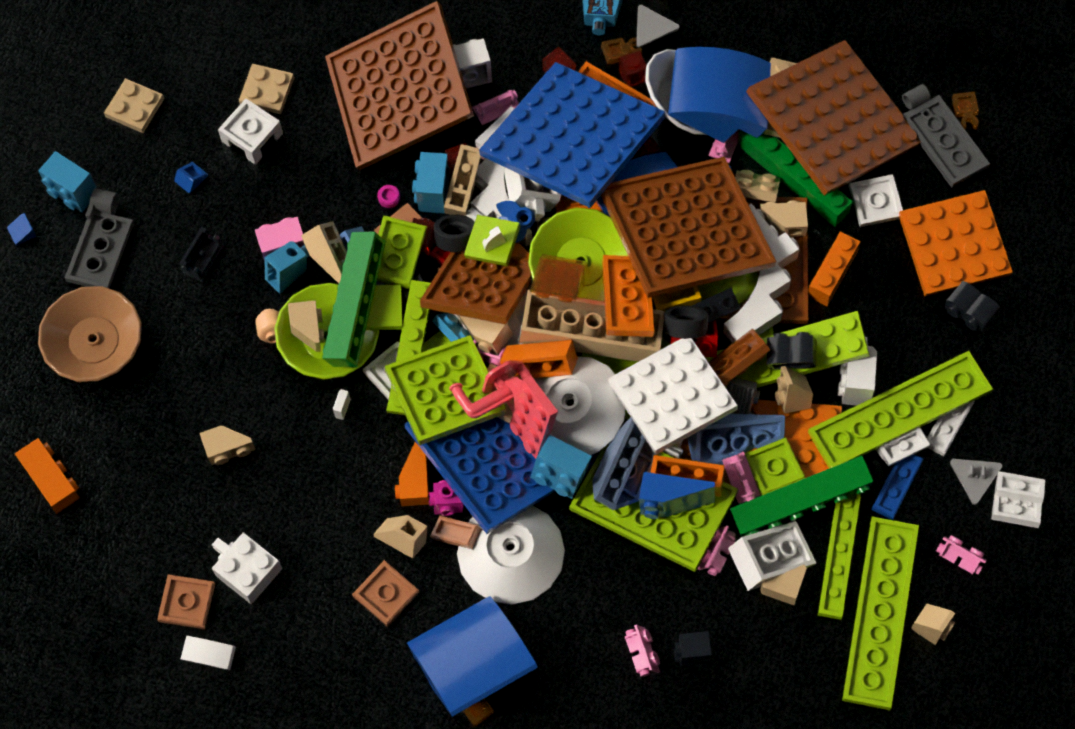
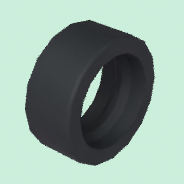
(449, 224)
(686, 322)

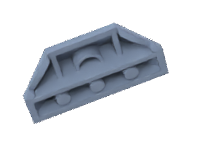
(622, 468)

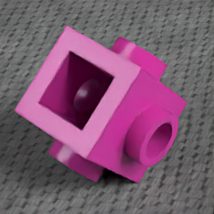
(444, 499)

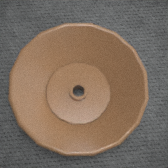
(80, 317)

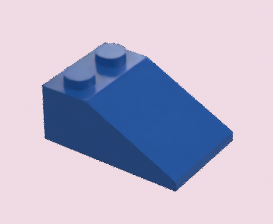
(671, 495)

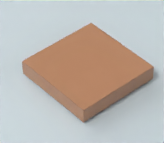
(385, 593)
(186, 601)

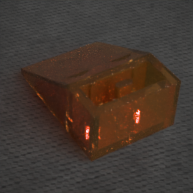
(559, 278)

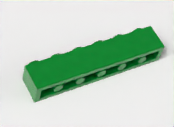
(782, 163)
(354, 299)
(802, 496)

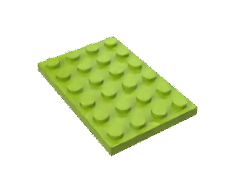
(677, 537)

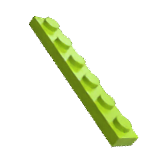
(412, 334)
(839, 557)

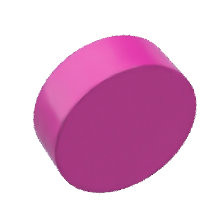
(388, 196)

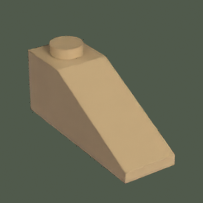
(462, 181)
(326, 248)
(487, 334)

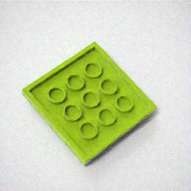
(424, 391)

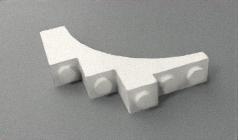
(491, 180)
(761, 309)

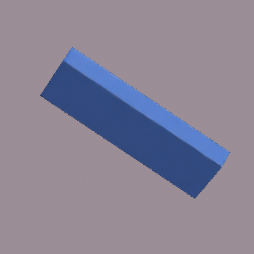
(896, 486)

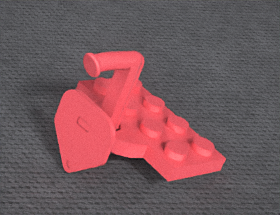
(531, 408)

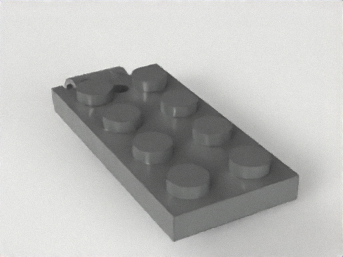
(943, 136)

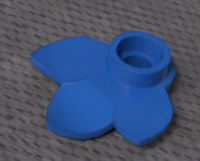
(512, 212)

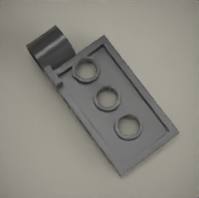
(100, 211)

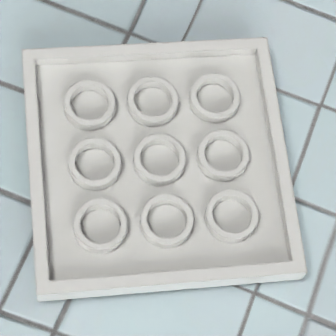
(672, 394)

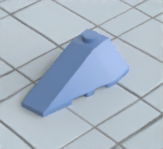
(735, 435)

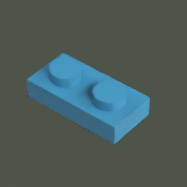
(450, 326)

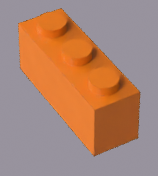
(833, 268)
(543, 358)
(690, 469)
(48, 475)

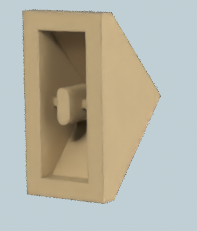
(785, 586)

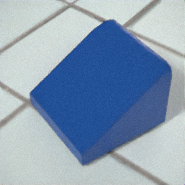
(190, 177)
(21, 230)

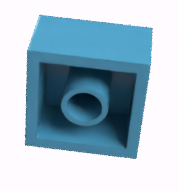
(67, 182)
(432, 182)
(560, 466)

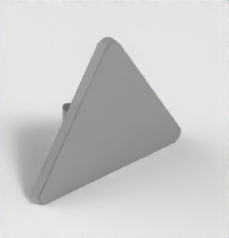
(652, 26)
(975, 476)

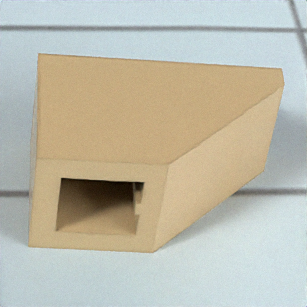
(786, 217)
(304, 323)
(793, 391)
(225, 444)
(403, 534)
(934, 623)

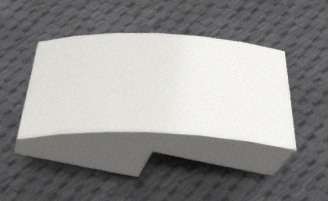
(208, 652)

